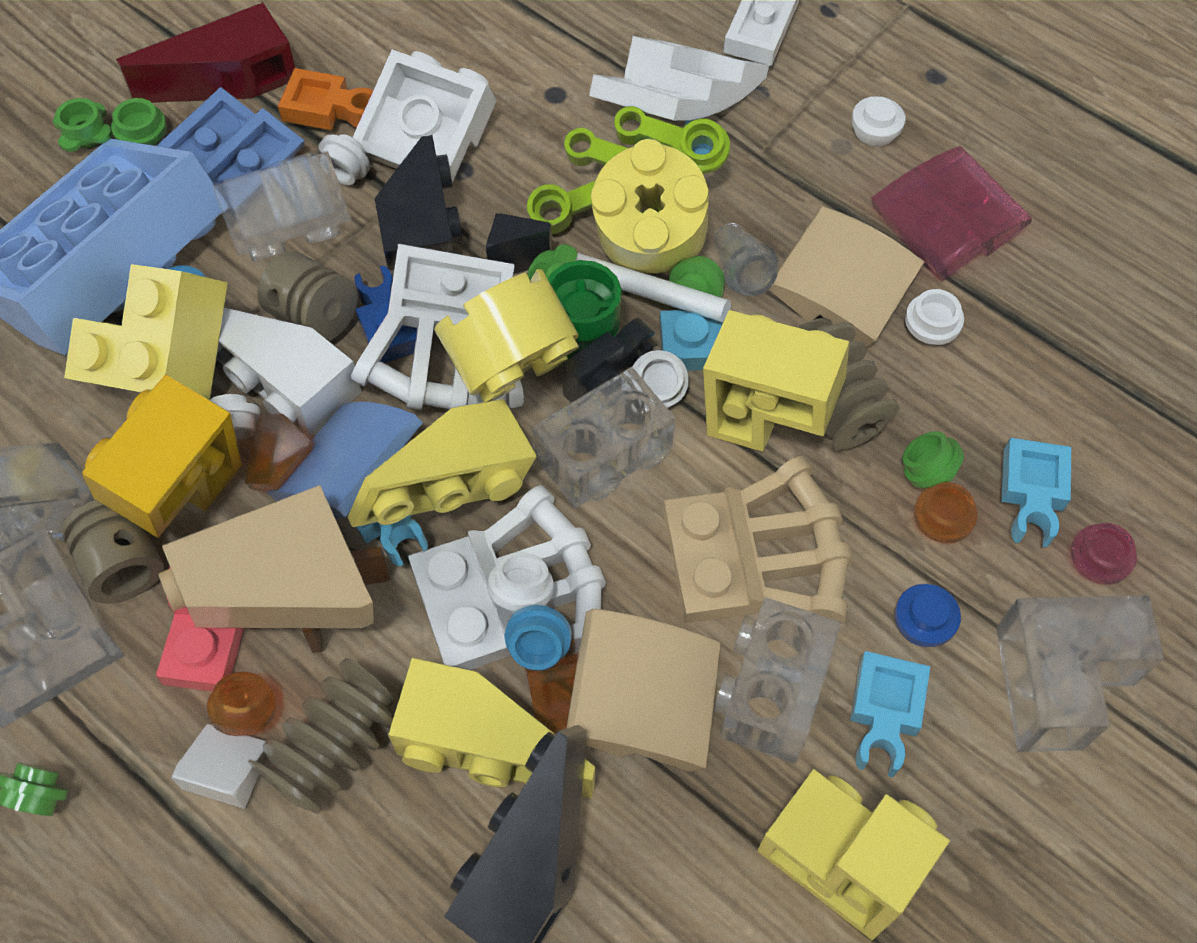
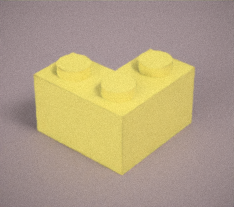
(166, 329)
(769, 376)
(854, 858)

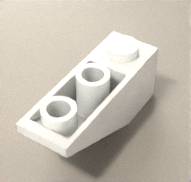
(287, 367)

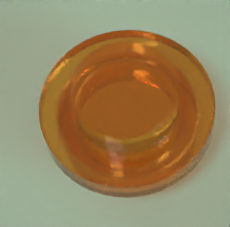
(945, 512)
(241, 704)

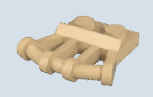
(718, 556)

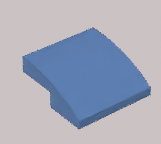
(232, 138)
(348, 450)

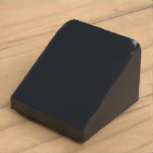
(518, 240)

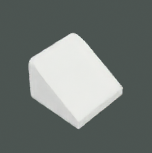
(219, 766)

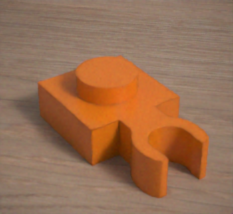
(320, 99)

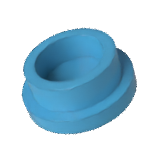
(537, 637)

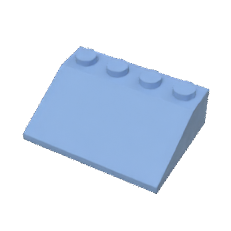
(78, 239)

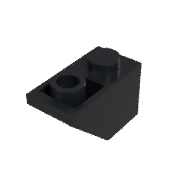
(413, 204)

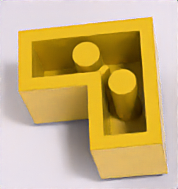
(163, 455)

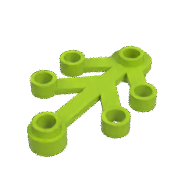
(601, 151)

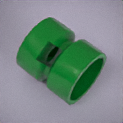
(590, 299)

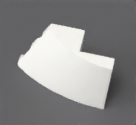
(679, 80)

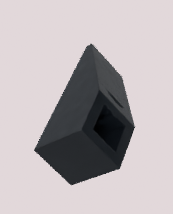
(531, 860)

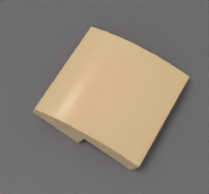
(846, 274)
(645, 689)

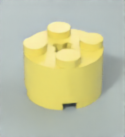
(650, 179)
(507, 333)

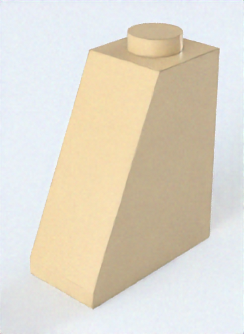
(269, 570)

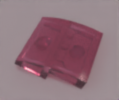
(950, 211)

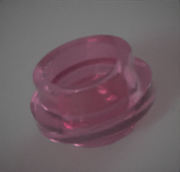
(1104, 553)

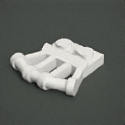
(423, 292)
(456, 577)

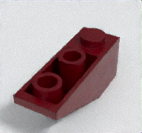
(238, 53)

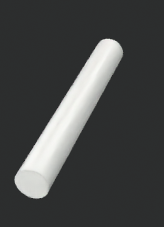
(667, 292)

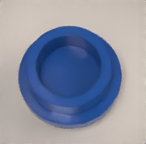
(927, 615)

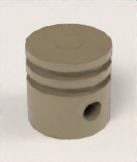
(308, 294)
(108, 545)

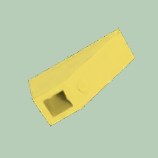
(455, 461)
(466, 724)

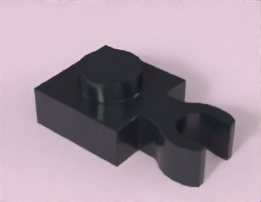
(605, 359)

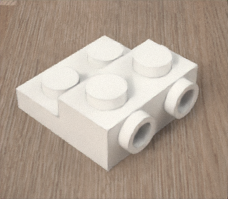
(420, 100)

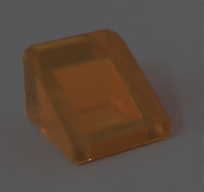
(275, 452)
(552, 692)

